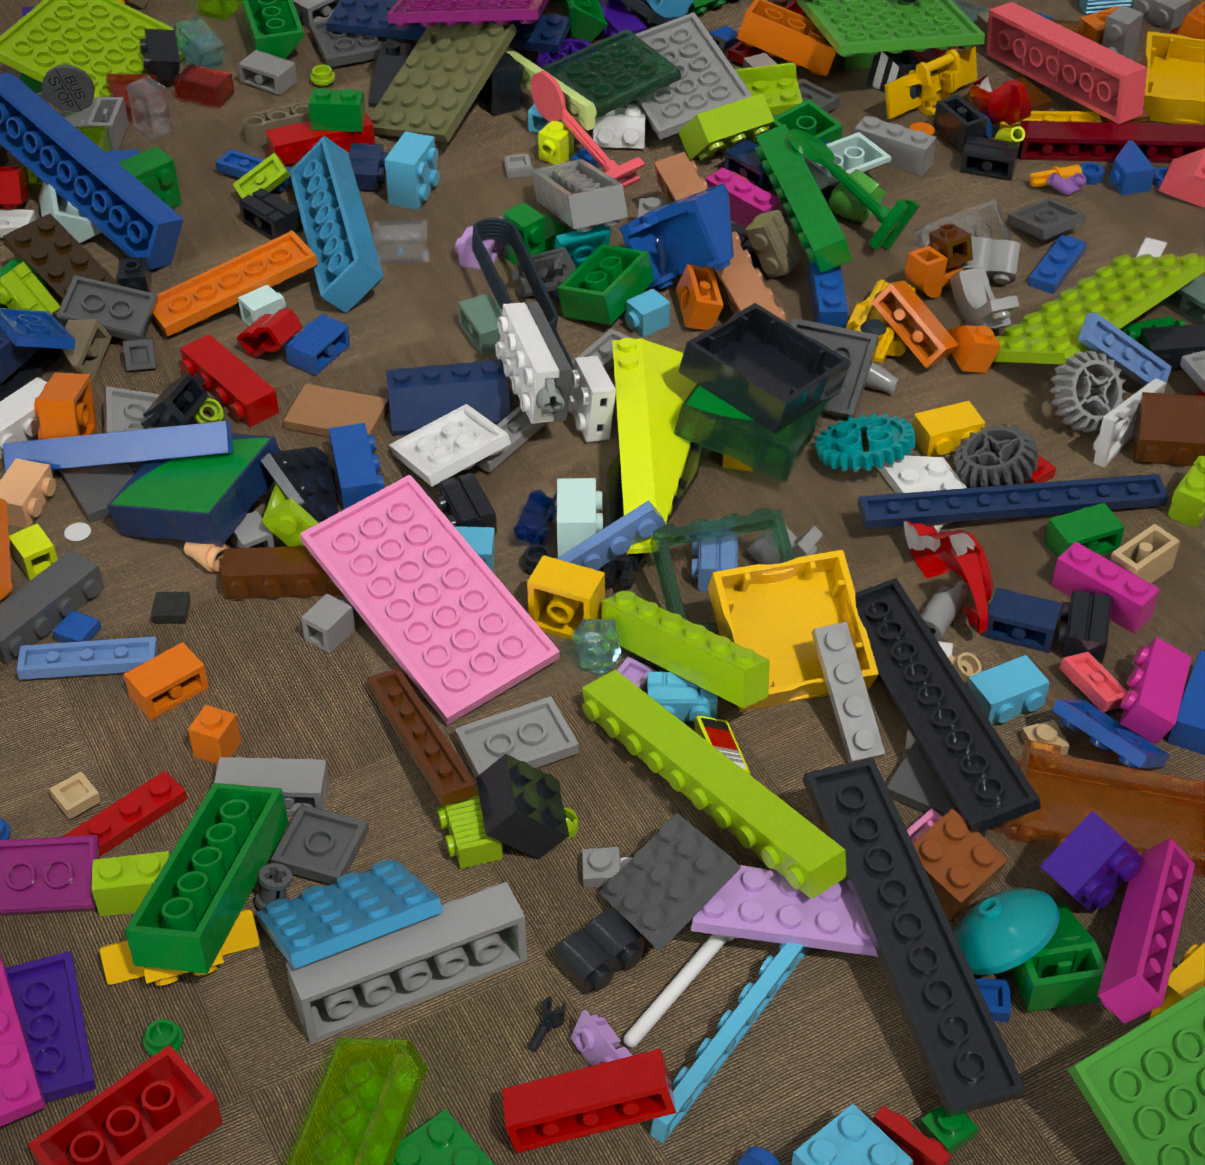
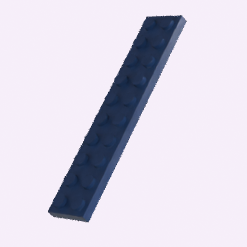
(370, 18)

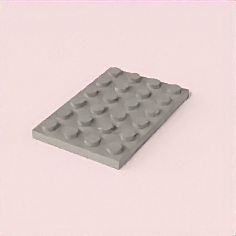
(705, 74)

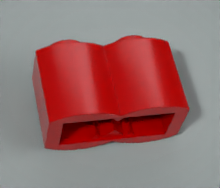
(269, 332)

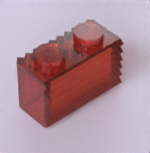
(204, 85)

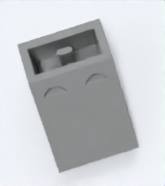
(103, 112)

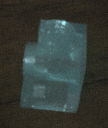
(597, 644)

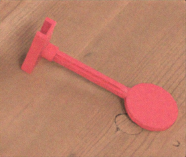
(551, 105)

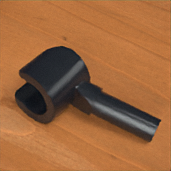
(550, 1020)

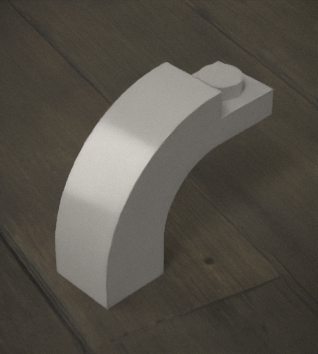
(977, 301)

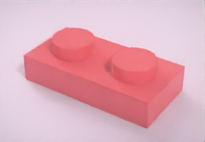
(1093, 681)

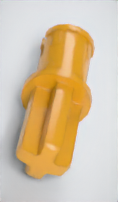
(1040, 178)

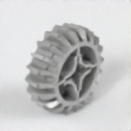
(1094, 391)

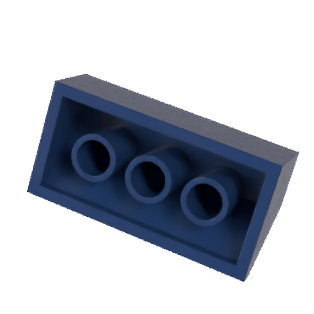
(433, 391)

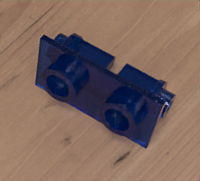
(532, 526)

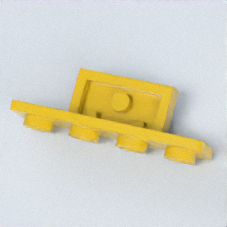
(120, 967)

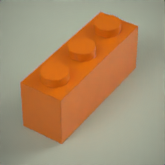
(915, 323)

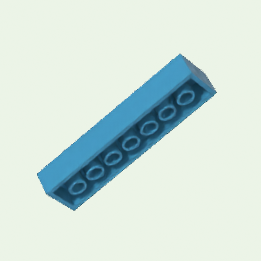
(336, 225)

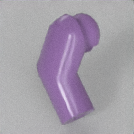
(1067, 186)

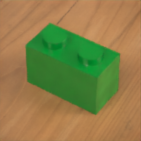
(337, 110)
(1092, 527)

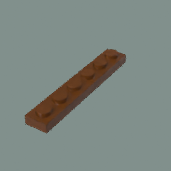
(422, 737)

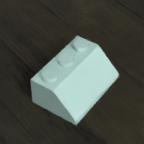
(851, 154)
(65, 214)

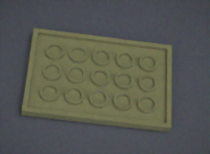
(441, 79)

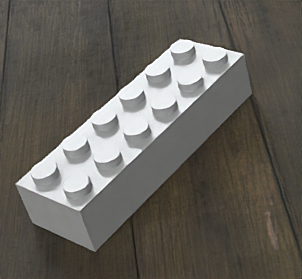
(580, 194)
(411, 964)

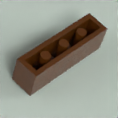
(273, 573)

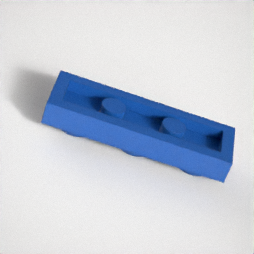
(239, 163)
(1057, 264)

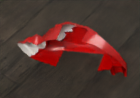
(1005, 104)
(957, 552)

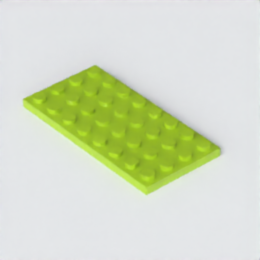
(1115, 293)

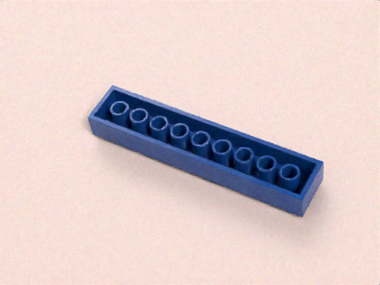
(86, 175)

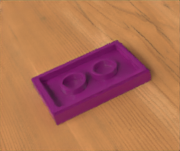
(47, 875)

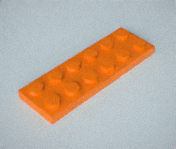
(222, 285)

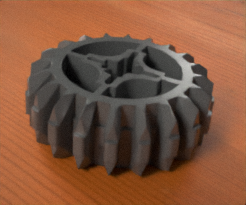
(996, 457)

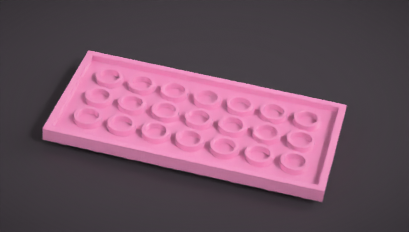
(429, 598)

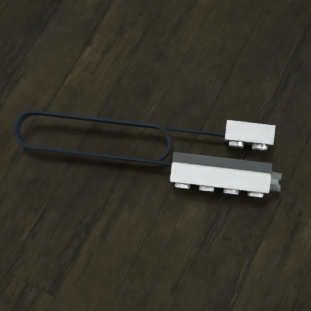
(534, 351)

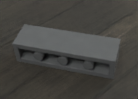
(46, 602)

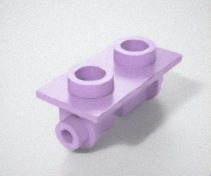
(597, 1040)

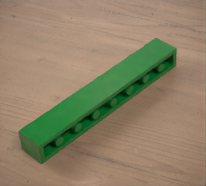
(802, 200)

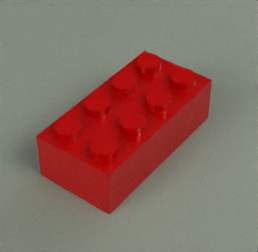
(135, 1121)

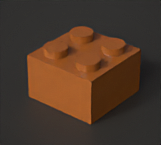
(957, 862)

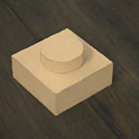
(1048, 733)
(75, 795)

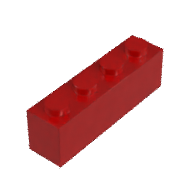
(296, 140)
(230, 380)
(588, 1101)

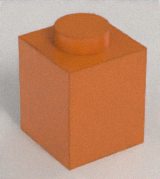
(214, 734)

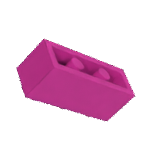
(744, 197)
(1087, 571)
(1155, 690)

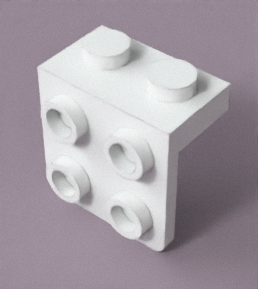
(621, 128)

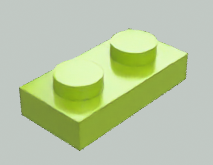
(265, 175)

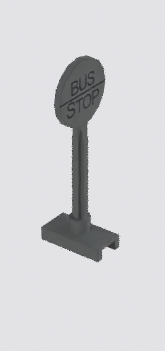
(67, 88)

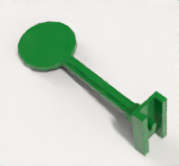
(891, 221)

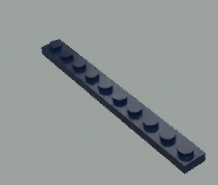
(1011, 500)

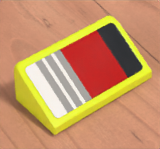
(720, 735)

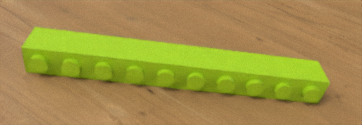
(716, 785)

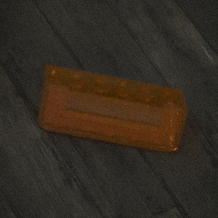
(1132, 801)

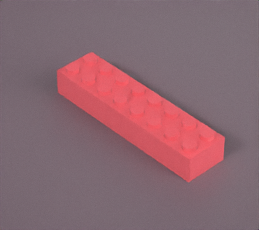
(1067, 62)

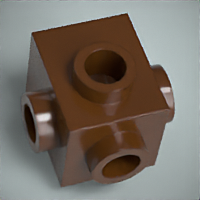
(952, 243)

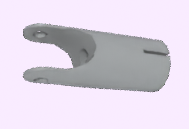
(943, 608)

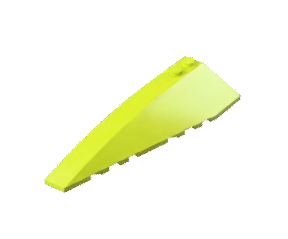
(647, 411)

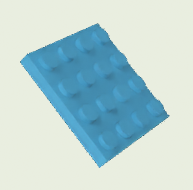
(347, 912)

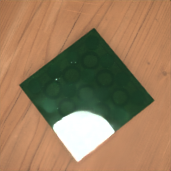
(615, 71)

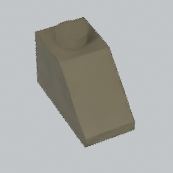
(90, 345)

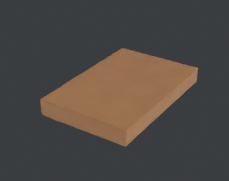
(324, 408)

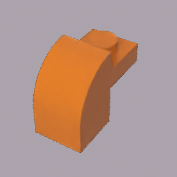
(928, 271)

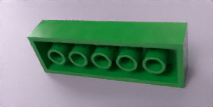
(207, 878)

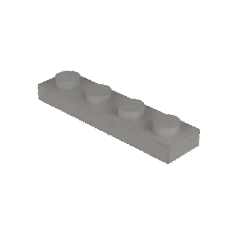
(848, 692)

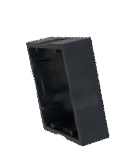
(764, 367)

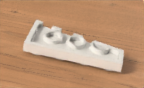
(1119, 425)

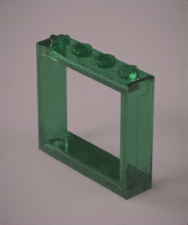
(703, 530)

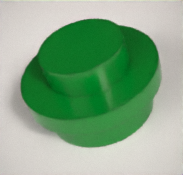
(161, 1034)

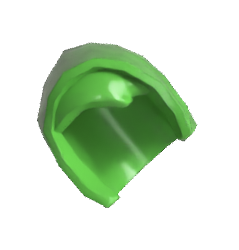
(847, 205)

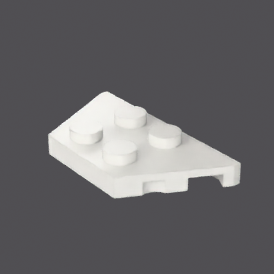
(921, 475)

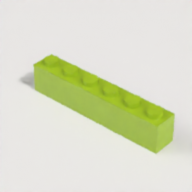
(688, 649)

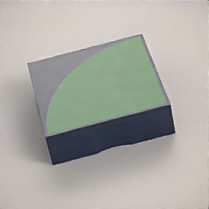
(195, 496)

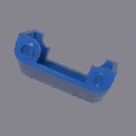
(684, 233)

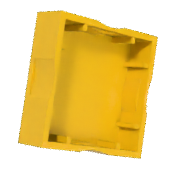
(1174, 78)
(777, 610)

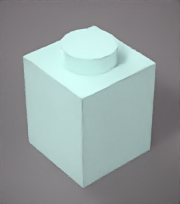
(260, 302)

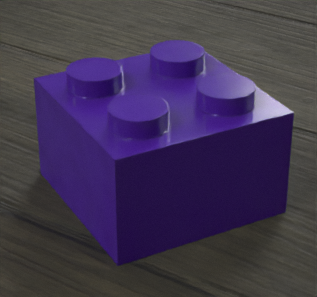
(1093, 862)

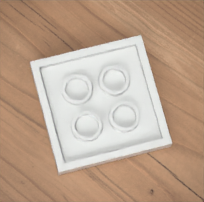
(450, 445)

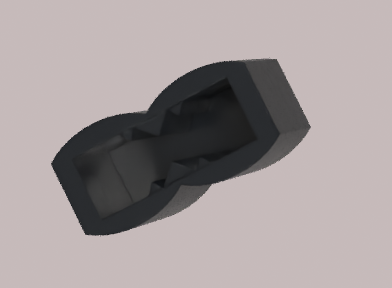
(599, 951)

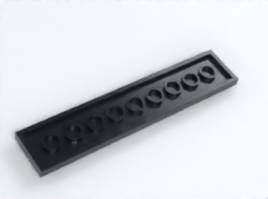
(942, 712)
(914, 940)

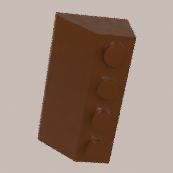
(1169, 429)

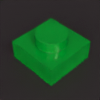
(949, 1131)

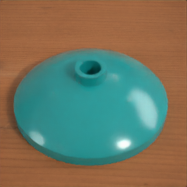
(1007, 929)

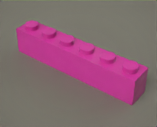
(1147, 933)

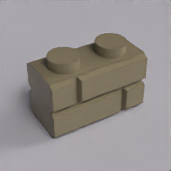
(773, 243)

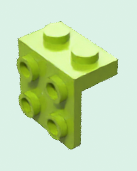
(286, 518)

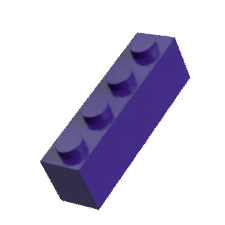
(619, 18)

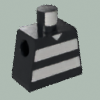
(889, 67)

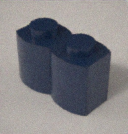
(368, 165)

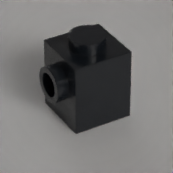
(135, 273)

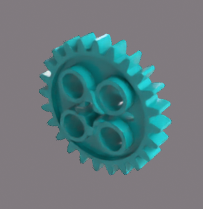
(886, 436)

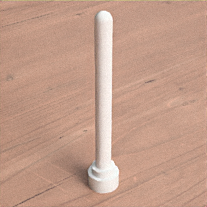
(674, 989)

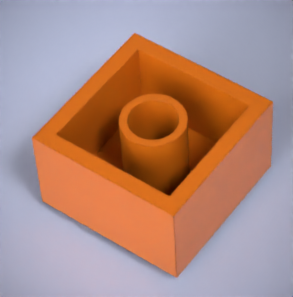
(66, 407)

